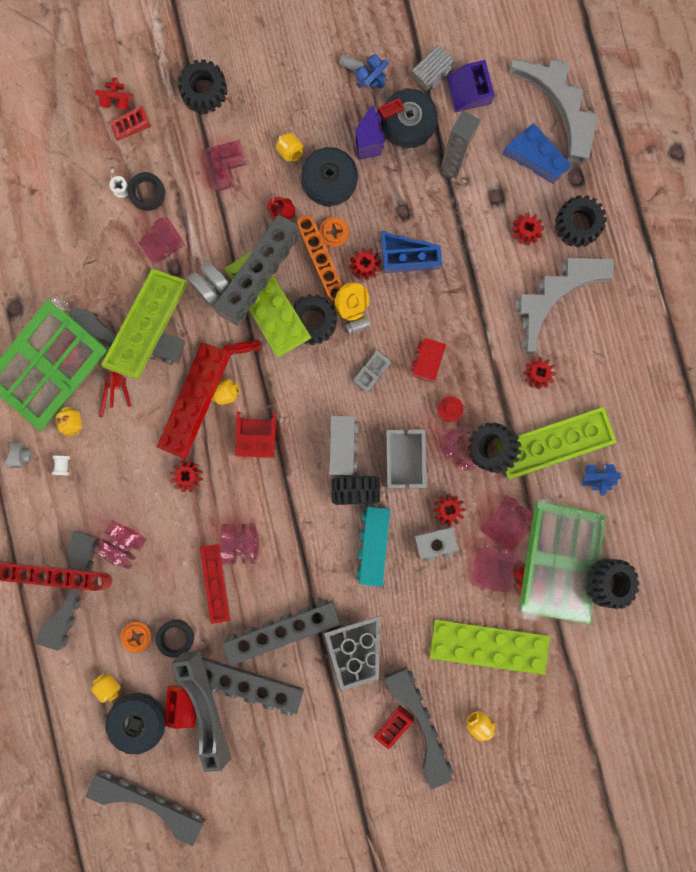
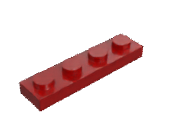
(215, 583)

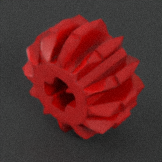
(527, 236)
(370, 260)
(540, 366)
(193, 476)
(450, 516)

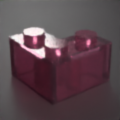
(220, 160)
(162, 241)

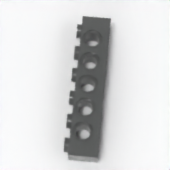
(258, 259)
(236, 654)
(255, 681)

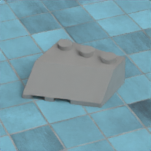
(354, 652)

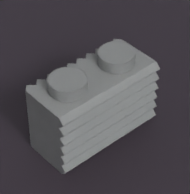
(432, 68)

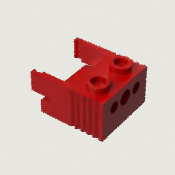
(255, 437)

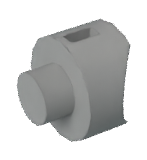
(18, 455)

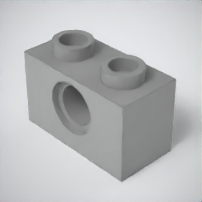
(447, 540)

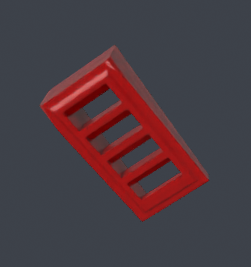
(145, 124)
(405, 715)

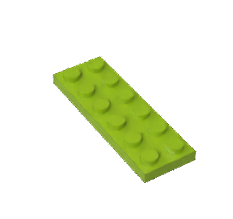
(274, 314)
(144, 324)
(561, 442)
(489, 647)

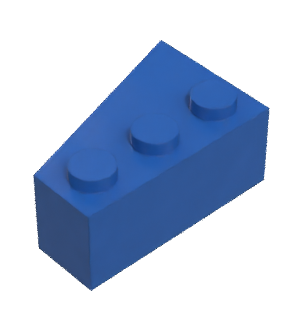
(538, 154)
(408, 255)

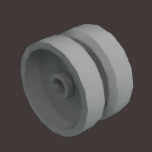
(210, 285)

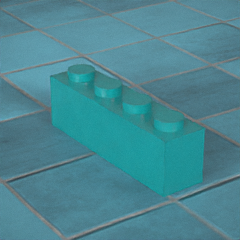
(374, 546)

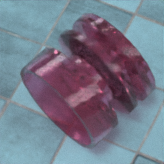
(238, 543)
(120, 544)

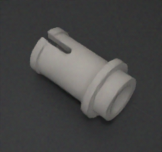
(350, 63)
(357, 325)

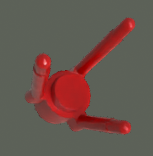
(113, 382)

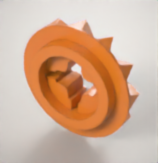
(340, 225)
(127, 634)

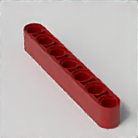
(54, 576)

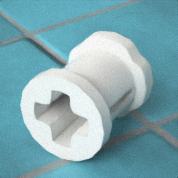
(115, 182)
(60, 465)

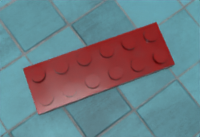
(194, 400)

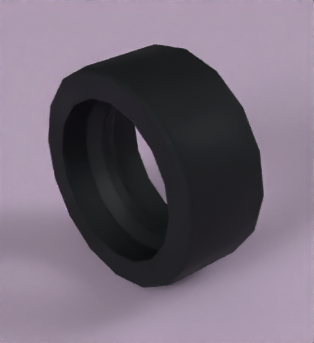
(143, 177)
(160, 638)

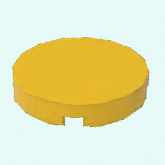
(351, 301)

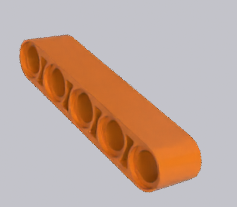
(318, 251)

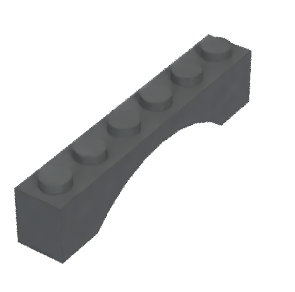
(458, 144)
(168, 347)
(54, 631)
(212, 742)
(434, 765)
(108, 789)

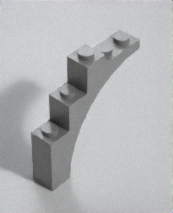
(567, 99)
(576, 273)

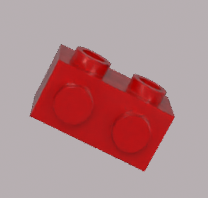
(428, 360)
(179, 708)

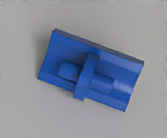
(366, 77)
(601, 481)

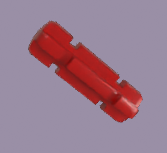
(243, 347)

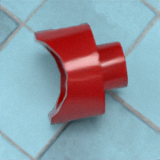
(284, 207)
(450, 409)

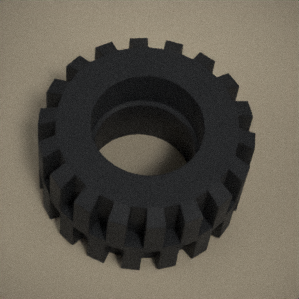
(196, 73)
(590, 210)
(323, 306)
(480, 443)
(355, 490)
(624, 583)

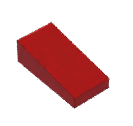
(390, 109)

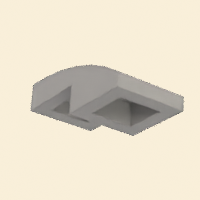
(372, 371)

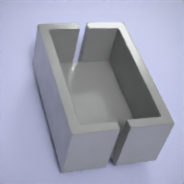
(343, 446)
(406, 459)

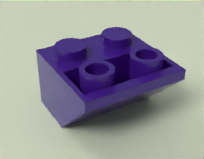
(470, 86)
(368, 135)

